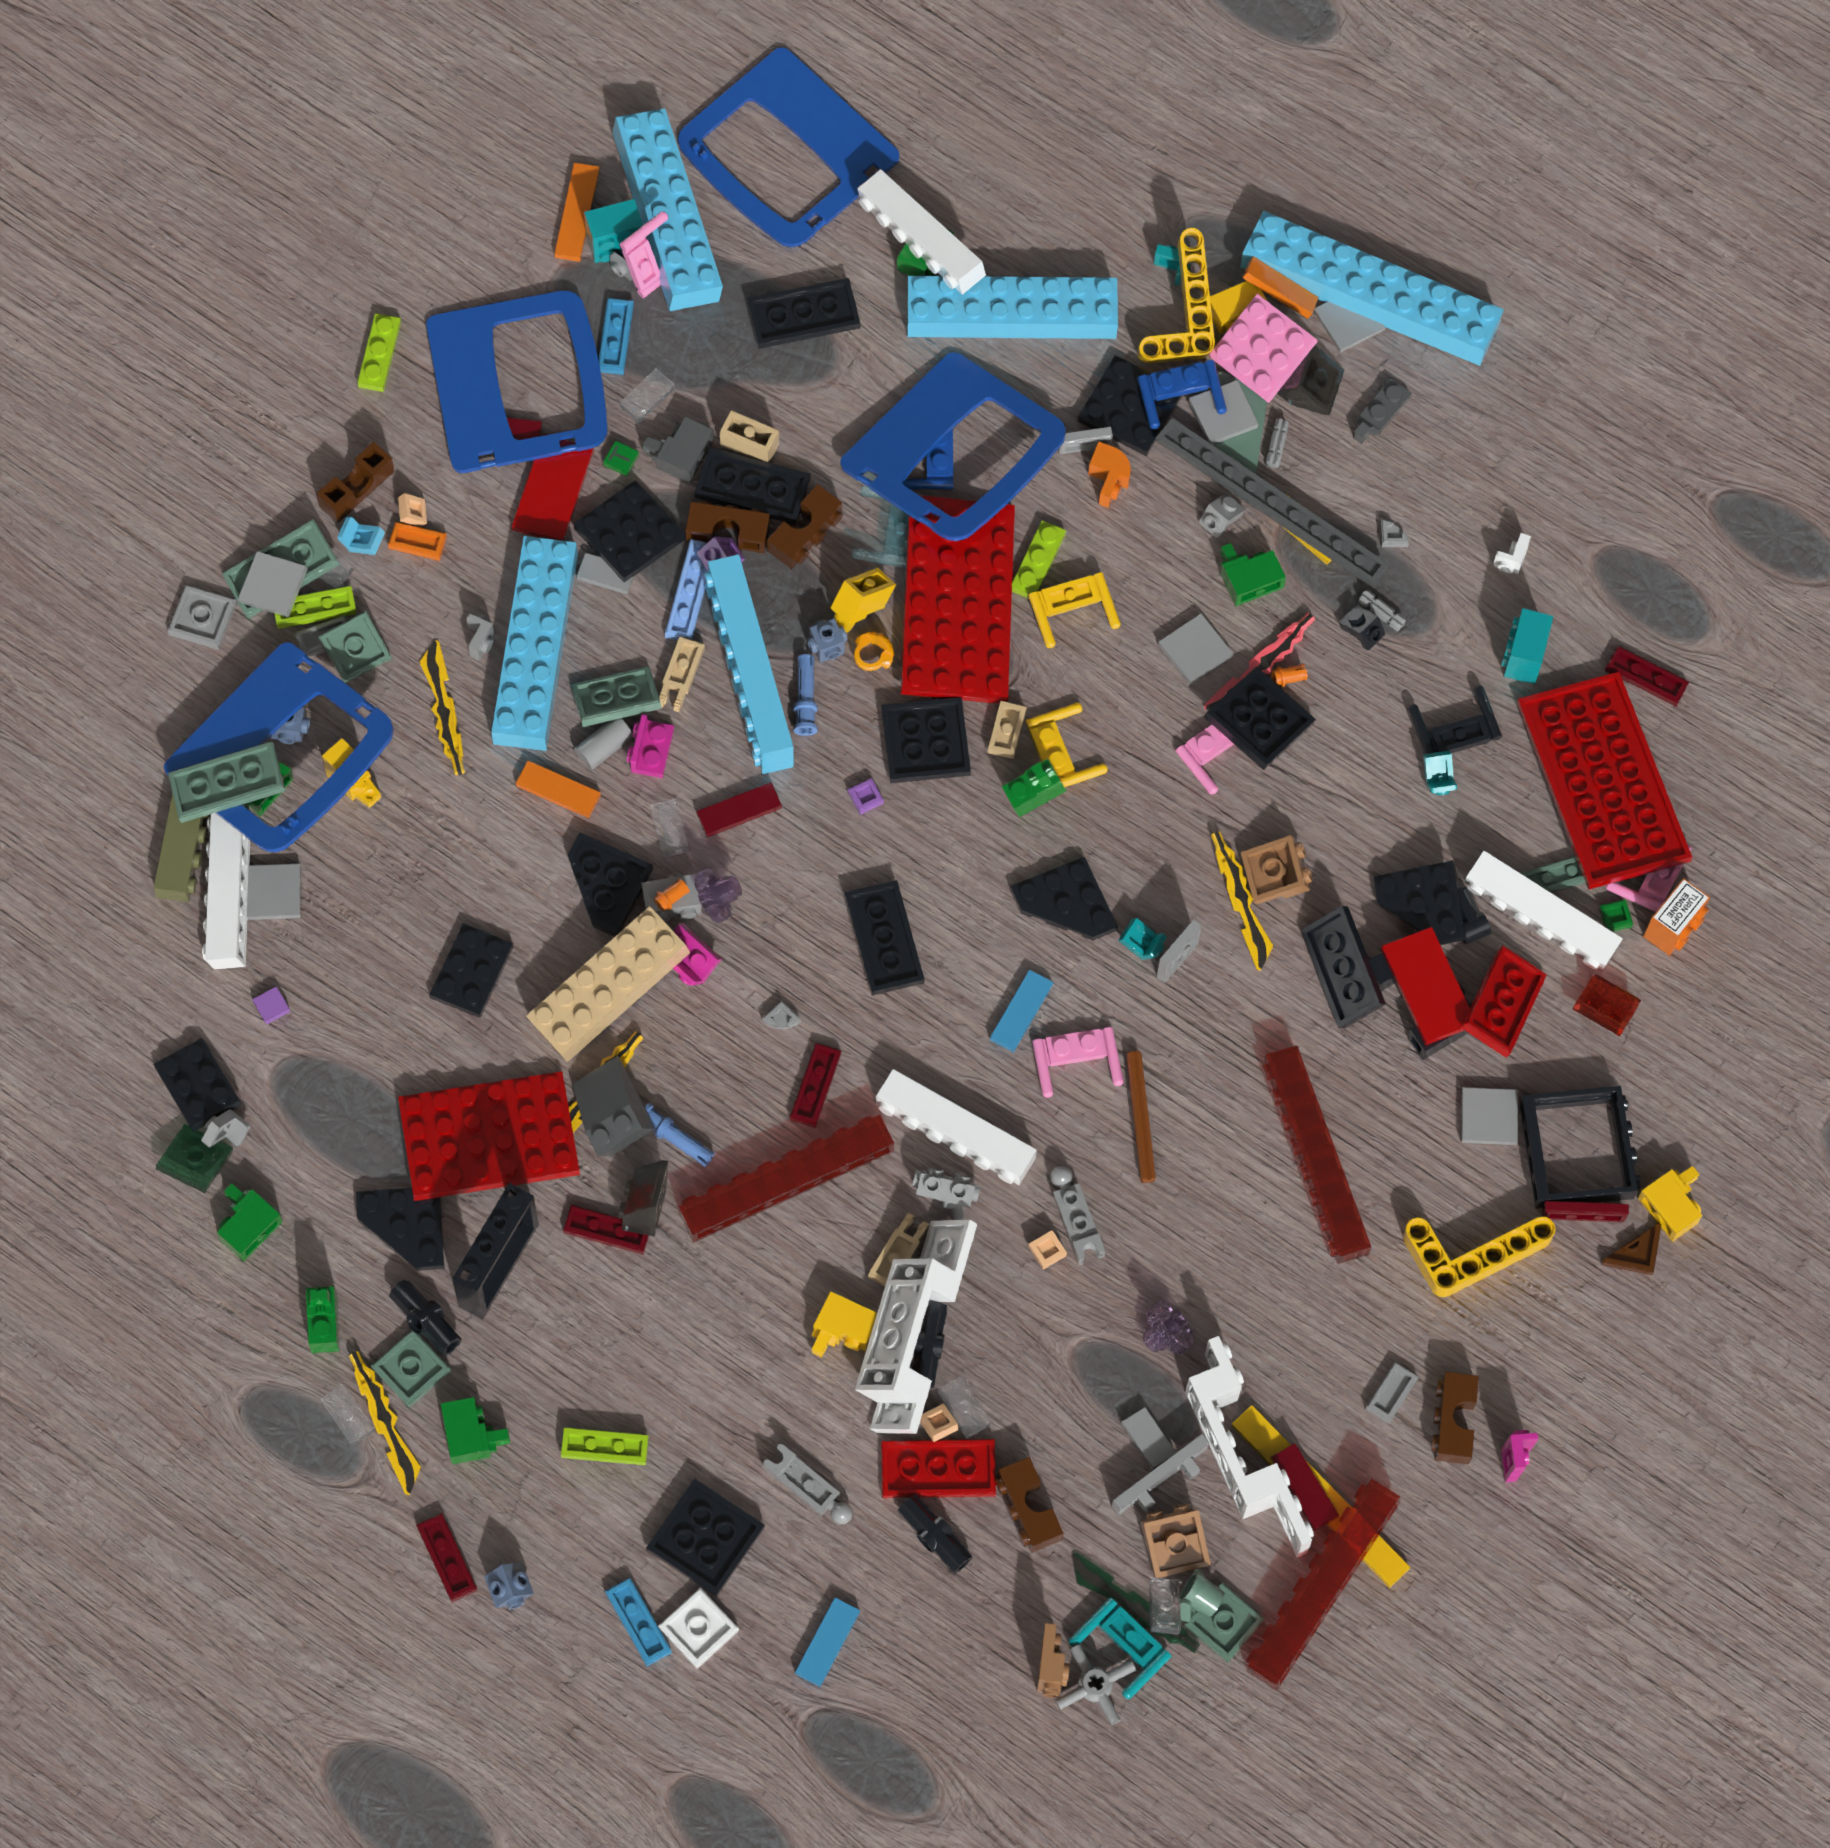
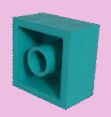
(609, 227)
(1526, 645)

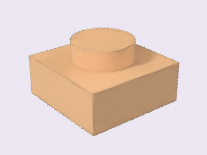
(412, 510)
(1047, 1249)
(938, 1422)

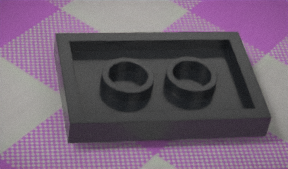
(471, 970)
(197, 1084)

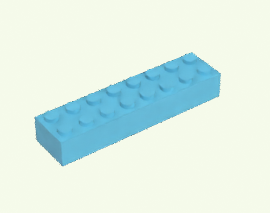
(658, 185)
(1014, 308)
(534, 643)
(749, 665)

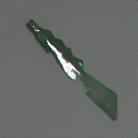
(1099, 1581)

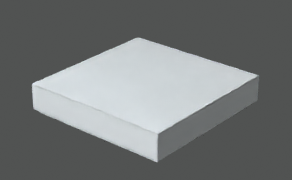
(698, 1628)

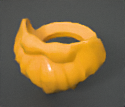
(877, 639)

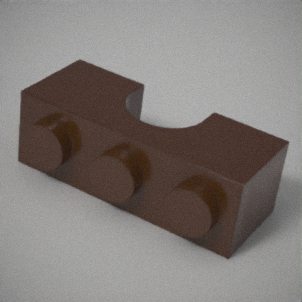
(343, 495)
(707, 519)
(793, 544)
(1456, 1393)
(1037, 1528)

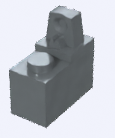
(682, 451)

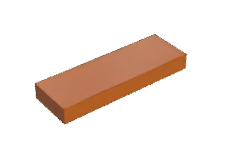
(1280, 287)
(558, 789)

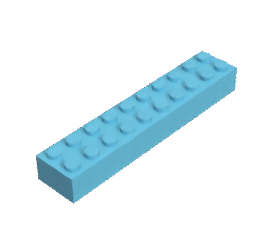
(1376, 288)

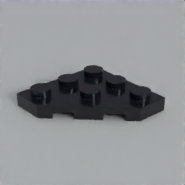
(607, 881)
(1067, 899)
(1425, 899)
(405, 1225)

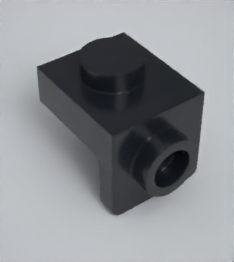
(1363, 625)

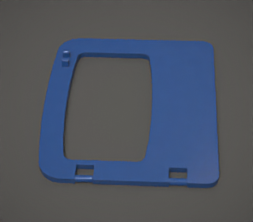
(813, 114)
(470, 386)
(924, 418)
(257, 712)

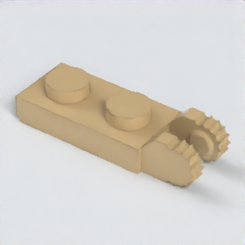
(681, 671)
(898, 1247)

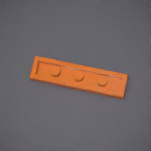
(578, 200)

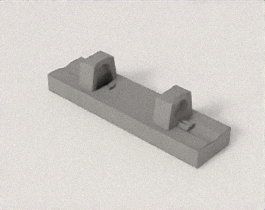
(1140, 1491)

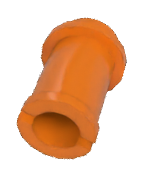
(1289, 675)
(672, 894)

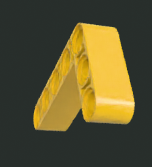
(1191, 307)
(1477, 1258)

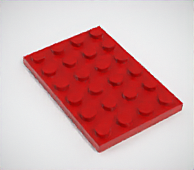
(488, 1136)

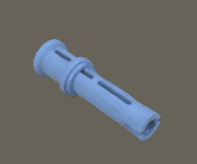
(805, 706)
(666, 1129)

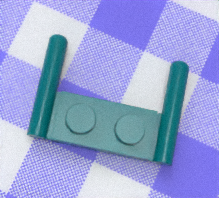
(1130, 1638)

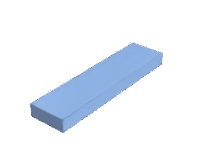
(688, 595)

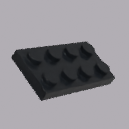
(803, 313)
(752, 485)
(884, 937)
(1343, 967)

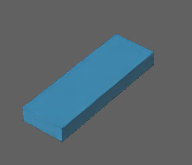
(616, 336)
(1021, 1011)
(638, 1622)
(827, 1642)

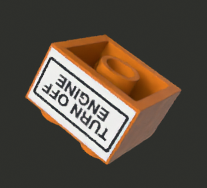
(1677, 918)

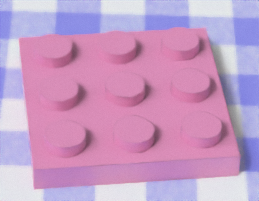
(1263, 348)

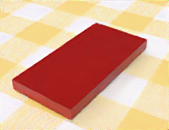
(552, 494)
(1427, 985)
(1504, 1001)
(938, 1468)

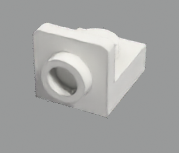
(1513, 560)

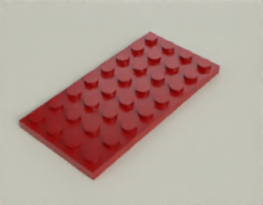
(958, 608)
(1604, 780)

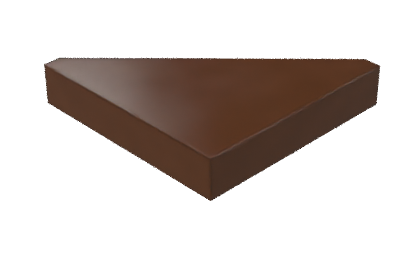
(1638, 1254)

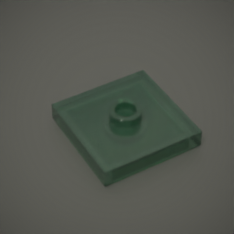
(192, 1160)

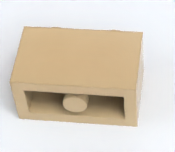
(749, 437)

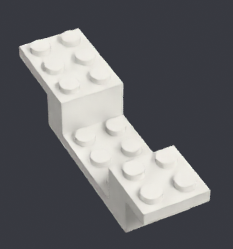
(891, 1346)
(1258, 1490)

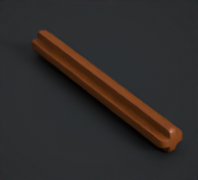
(1141, 1117)

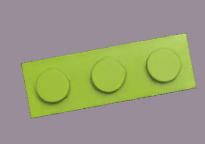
(379, 352)
(1038, 559)
(319, 607)
(604, 1446)

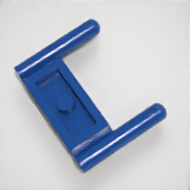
(1180, 382)
(938, 467)

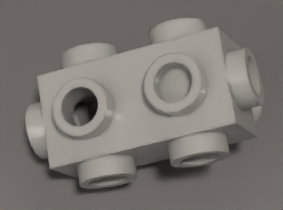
(953, 1191)

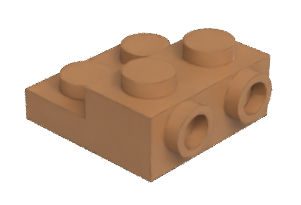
(1277, 870)
(1175, 1541)
(1052, 1669)

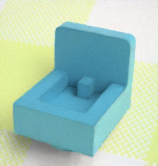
(360, 537)

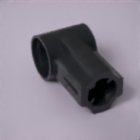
(1475, 922)

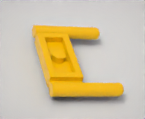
(1069, 597)
(1051, 745)

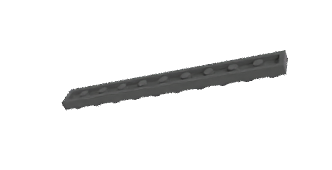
(1272, 502)

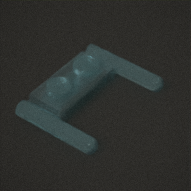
(895, 538)

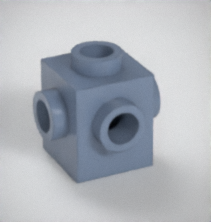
(827, 640)
(293, 729)
(509, 1585)

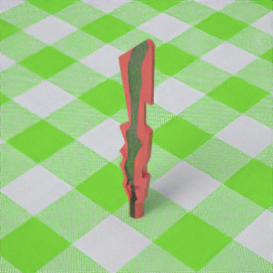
(1269, 655)

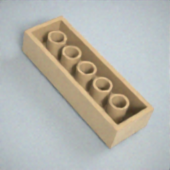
(608, 984)

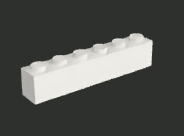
(920, 232)
(226, 895)
(1543, 911)
(955, 1127)

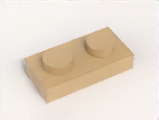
(1007, 730)

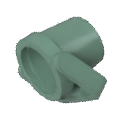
(1199, 1596)

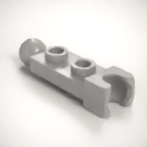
(1075, 1215)
(808, 1485)

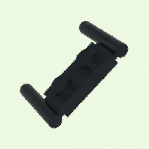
(1460, 734)

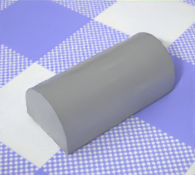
(603, 743)

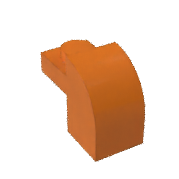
(1113, 468)

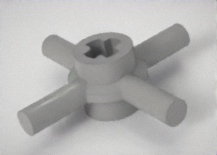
(1092, 1694)

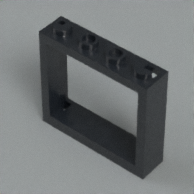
(1622, 1128)
(496, 1250)

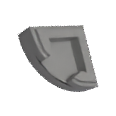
(1392, 535)
(781, 1017)

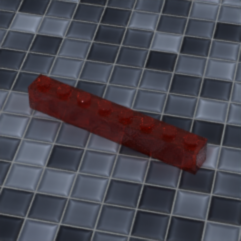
(1316, 1154)
(786, 1177)
(1323, 1584)

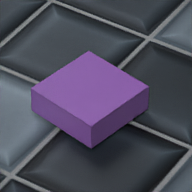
(865, 796)
(271, 1005)

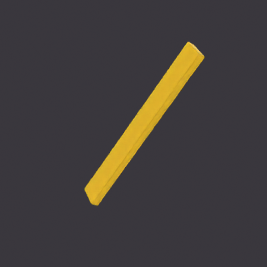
(1268, 1442)

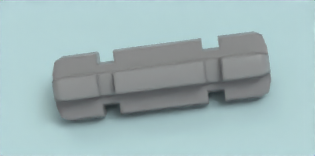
(1277, 443)
(1382, 610)

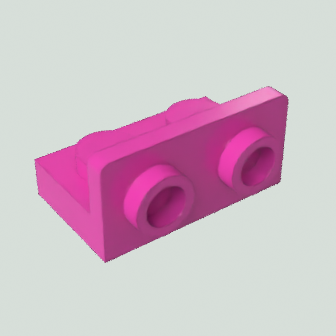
(650, 748)
(700, 962)
(1516, 1453)

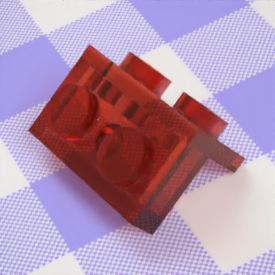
(1607, 1004)

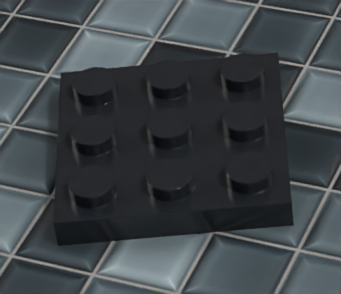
(1120, 405)
(629, 531)
(1260, 718)
(926, 740)
(705, 1537)

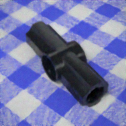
(425, 1317)
(930, 1341)
(935, 1534)

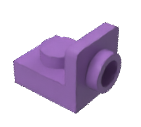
(718, 548)

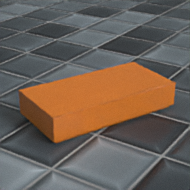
(417, 541)

